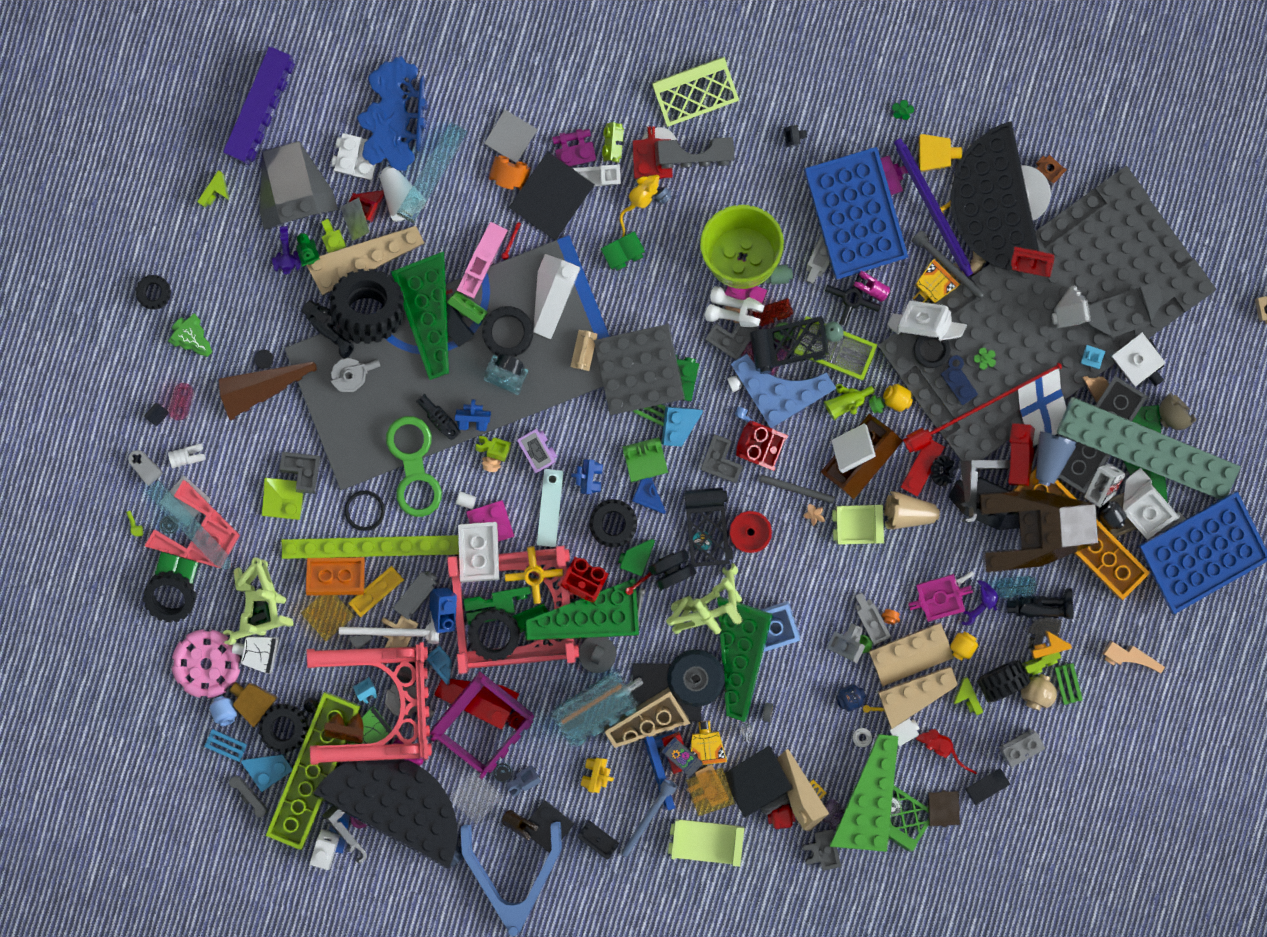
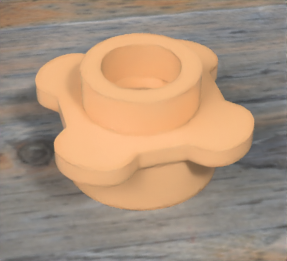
(491, 464)

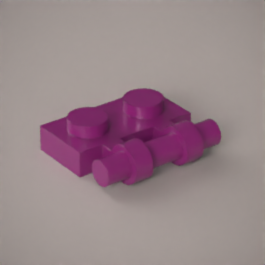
(576, 154)

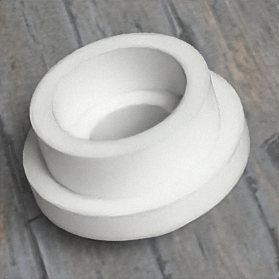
(866, 742)

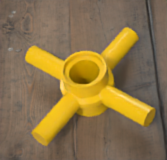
(533, 567)

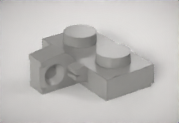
(847, 644)

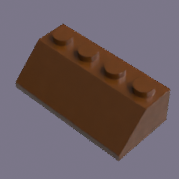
(854, 480)

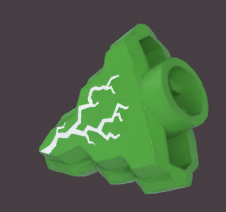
(190, 335)

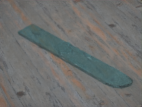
(189, 525)

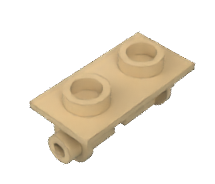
(583, 350)

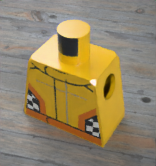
(934, 283)
(707, 745)

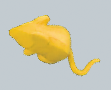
(641, 195)

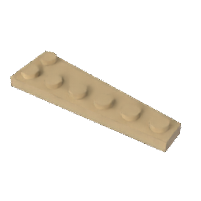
(362, 256)

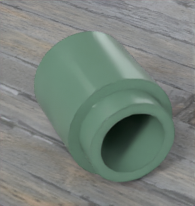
(781, 275)

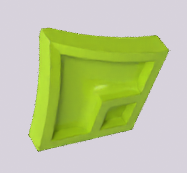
(281, 499)

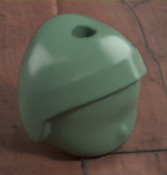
(836, 334)

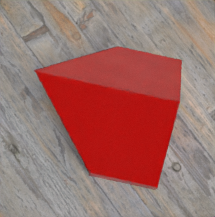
(370, 202)

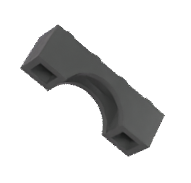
(670, 153)

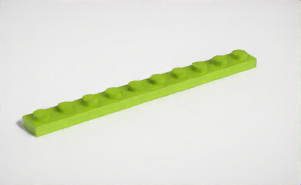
(370, 547)

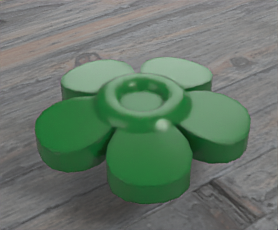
(902, 109)

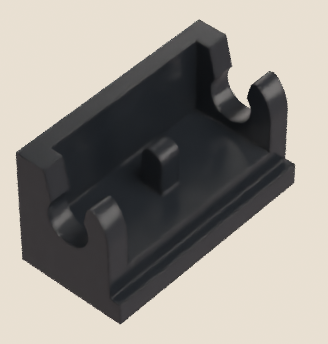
(598, 840)

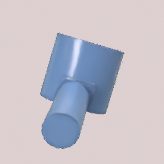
(741, 413)

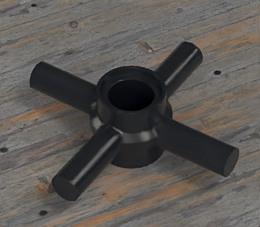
(849, 306)

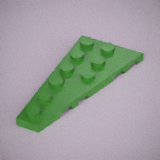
(869, 808)

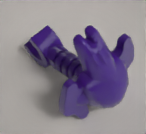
(286, 261)
(989, 600)

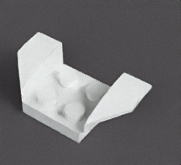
(926, 320)
(1147, 507)

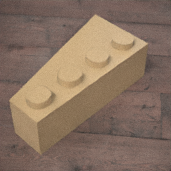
(913, 695)
(651, 717)

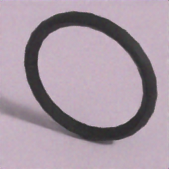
(347, 510)

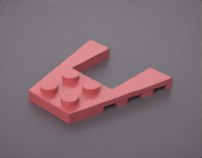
(213, 524)

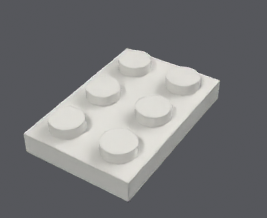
(478, 552)

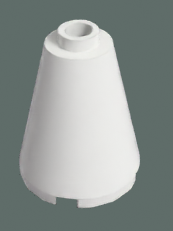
(395, 190)

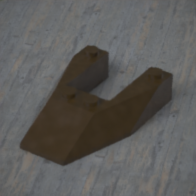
(1048, 528)

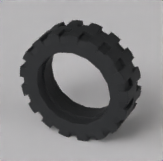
(507, 311)
(161, 611)
(489, 653)

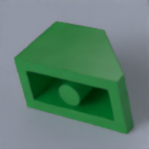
(636, 557)

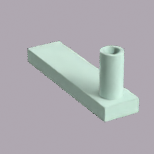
(550, 508)

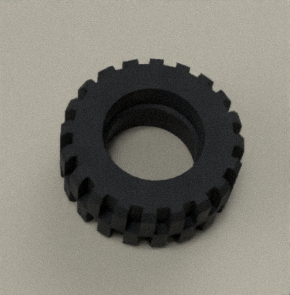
(366, 326)

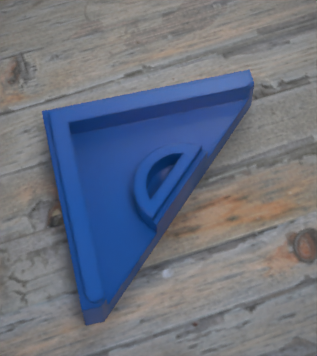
(648, 496)

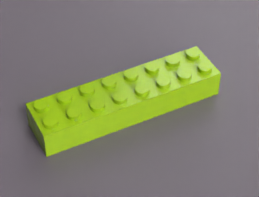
(298, 804)

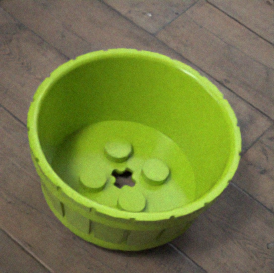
(745, 231)

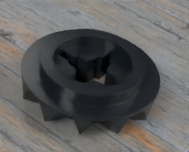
(937, 470)

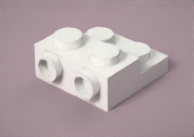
(350, 158)

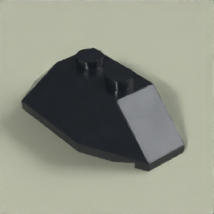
(999, 521)

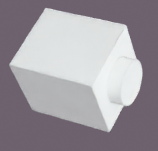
(905, 731)

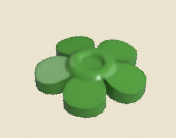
(985, 358)

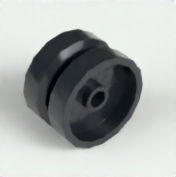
(671, 568)

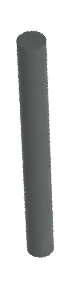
(797, 489)

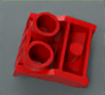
(760, 445)
(584, 579)

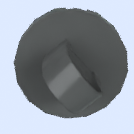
(597, 654)

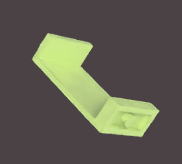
(706, 842)

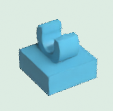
(1092, 357)
(365, 689)

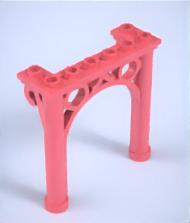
(379, 749)

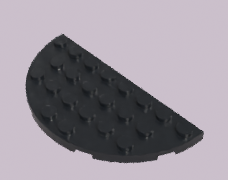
(992, 198)
(396, 801)

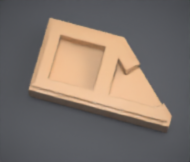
(1096, 386)

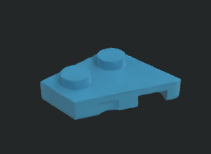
(679, 424)
(267, 770)

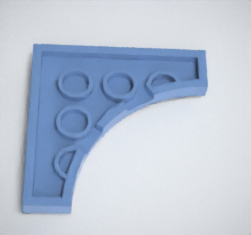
(777, 396)

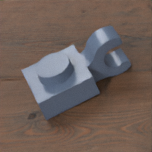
(525, 780)

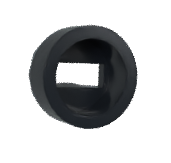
(314, 702)

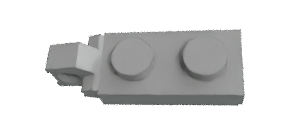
(818, 261)
(871, 619)

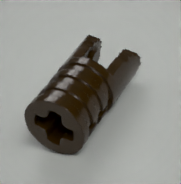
(517, 823)

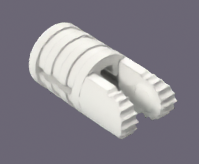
(182, 456)

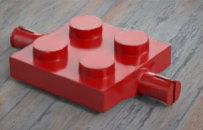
(644, 157)

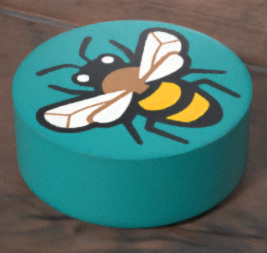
(699, 537)

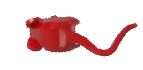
(941, 745)

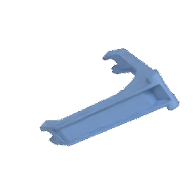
(511, 914)

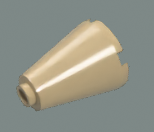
(908, 511)

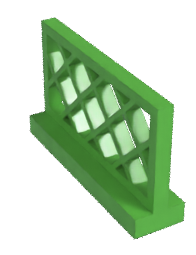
(898, 836)

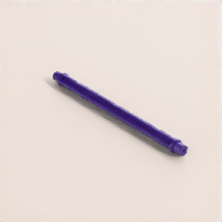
(933, 207)

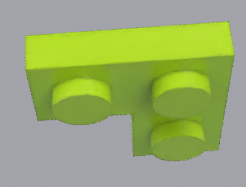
(1035, 665)

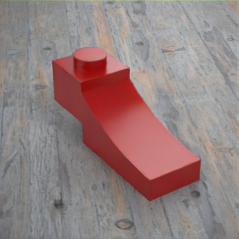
(1021, 454)
(921, 468)

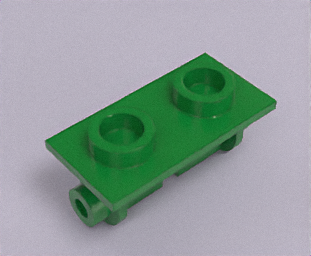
(307, 250)
(528, 614)

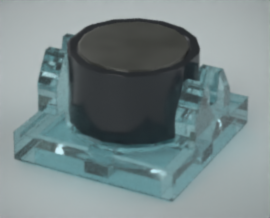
(506, 373)

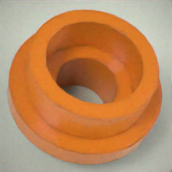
(890, 617)

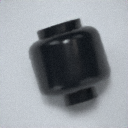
(1112, 515)

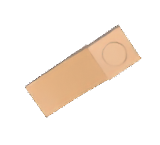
(1117, 654)

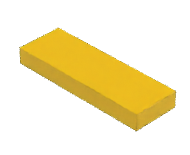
(376, 591)

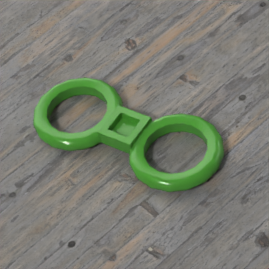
(413, 466)

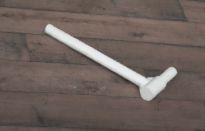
(429, 633)

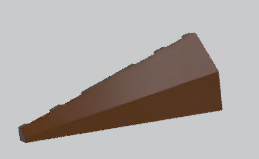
(246, 390)

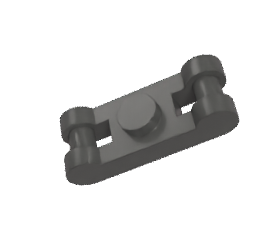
(248, 795)

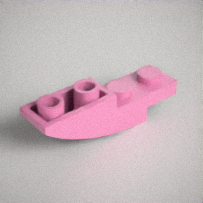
(482, 260)

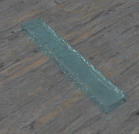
(432, 172)

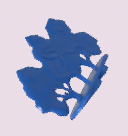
(389, 117)

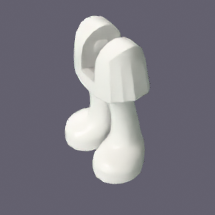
(720, 298)

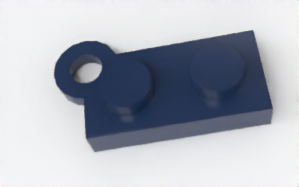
(958, 381)

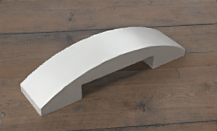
(602, 175)

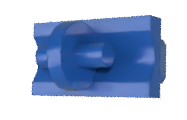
(472, 413)
(585, 476)

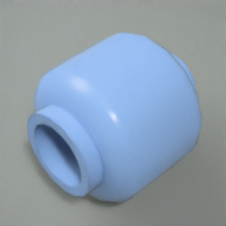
(223, 711)

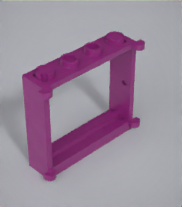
(460, 704)

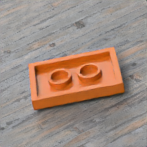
(335, 576)

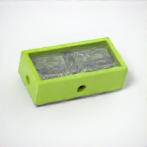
(847, 356)

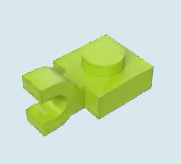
(333, 239)

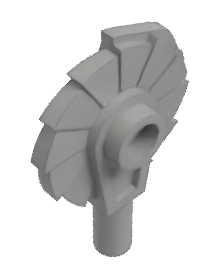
(350, 374)
(393, 700)

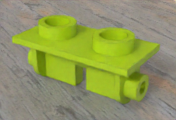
(612, 133)

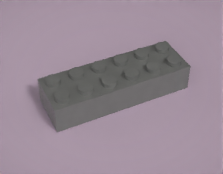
(1084, 462)

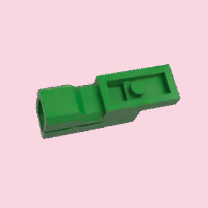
(499, 599)

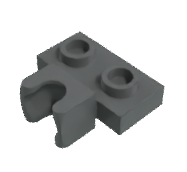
(822, 852)

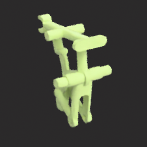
(268, 594)
(703, 614)

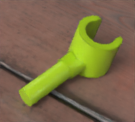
(135, 530)

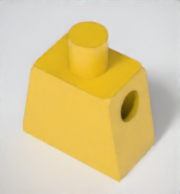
(936, 152)

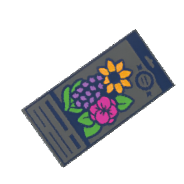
(682, 756)

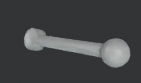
(642, 591)

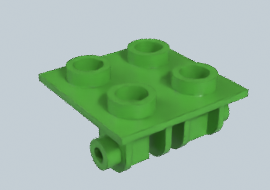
(645, 459)

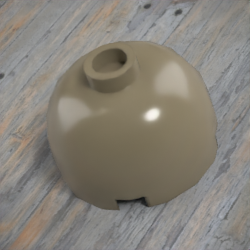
(1175, 413)

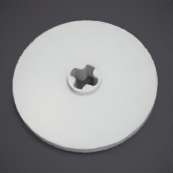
(1037, 190)

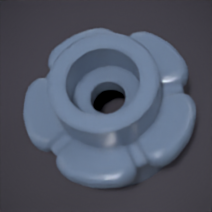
(663, 195)

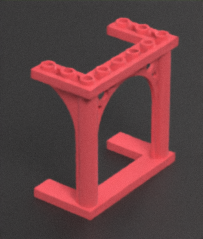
(522, 654)

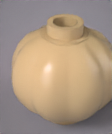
(1039, 692)

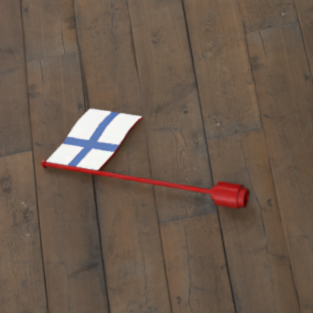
(1039, 404)

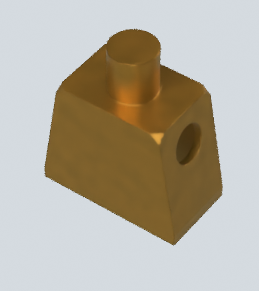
(252, 701)

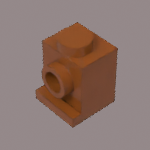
(1054, 175)

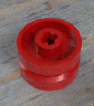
(739, 529)

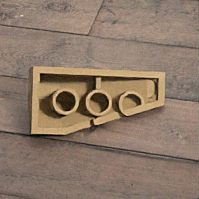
(803, 798)

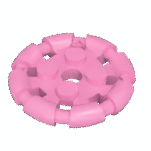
(194, 666)

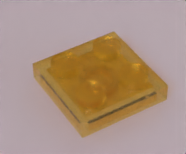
(327, 615)
(710, 791)

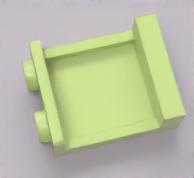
(858, 524)

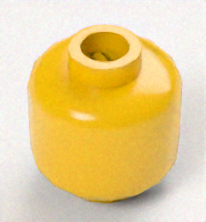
(897, 397)
(963, 645)

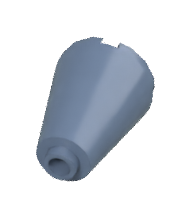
(1052, 457)

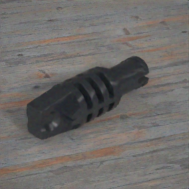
(439, 418)

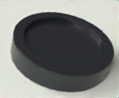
(263, 359)

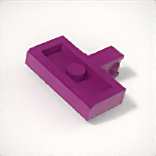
(893, 174)

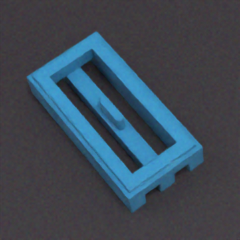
(210, 739)

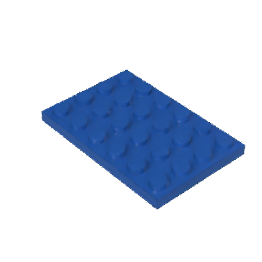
(856, 213)
(1204, 552)

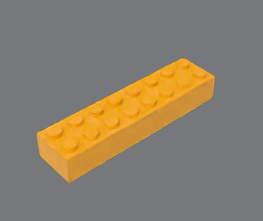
(1108, 557)

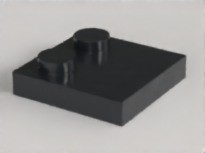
(543, 818)

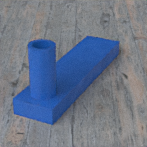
(652, 744)

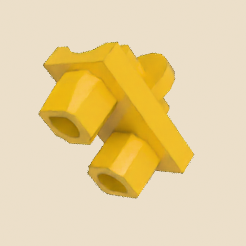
(599, 777)

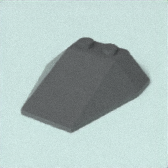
(292, 187)

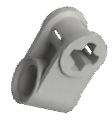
(146, 469)

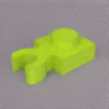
(495, 449)

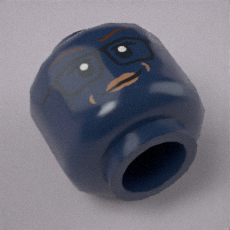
(850, 697)

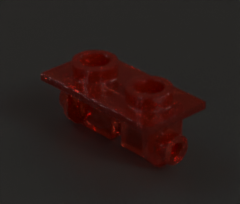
(779, 310)

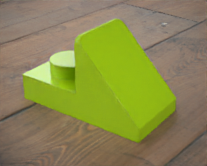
(217, 185)
(966, 691)

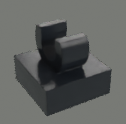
(793, 135)

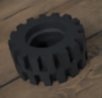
(141, 292)

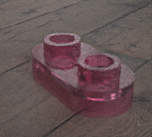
(179, 400)

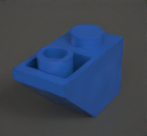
(443, 609)

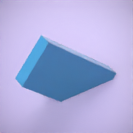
(441, 663)

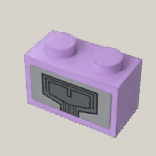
(536, 450)

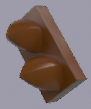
(352, 732)

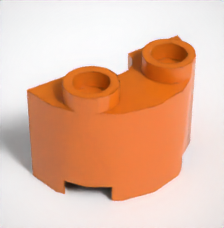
(509, 174)

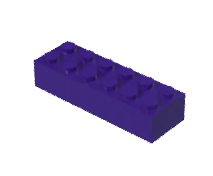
(259, 106)

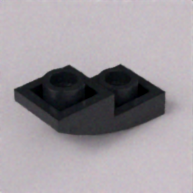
(456, 327)
(987, 786)

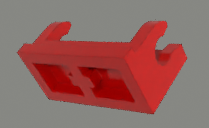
(1032, 262)

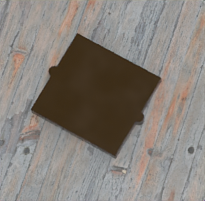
(943, 808)

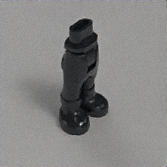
(321, 320)
(1043, 606)

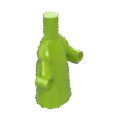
(846, 402)

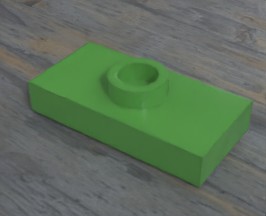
(467, 307)

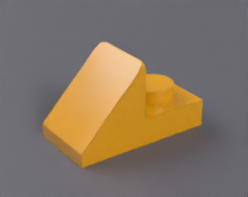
(1055, 645)

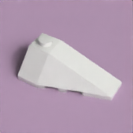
(553, 289)

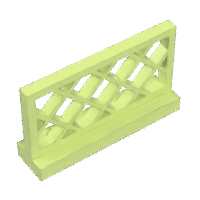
(690, 75)

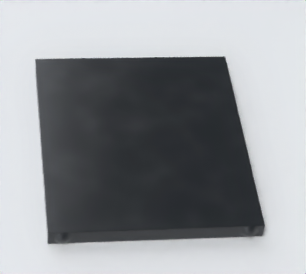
(757, 781)

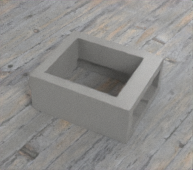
(1016, 749)

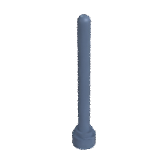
(667, 788)

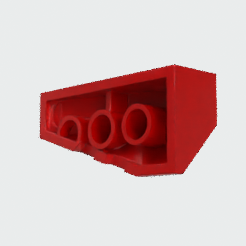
(484, 705)

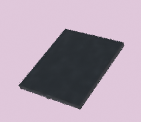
(551, 195)
(655, 681)

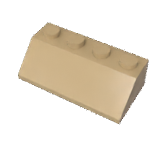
(911, 654)

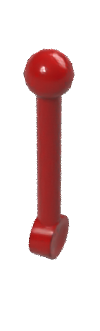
(505, 255)
(629, 590)

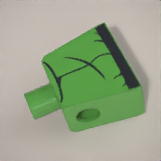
(374, 727)

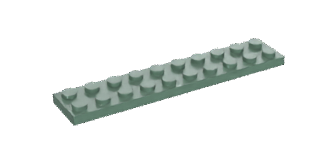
(1148, 449)

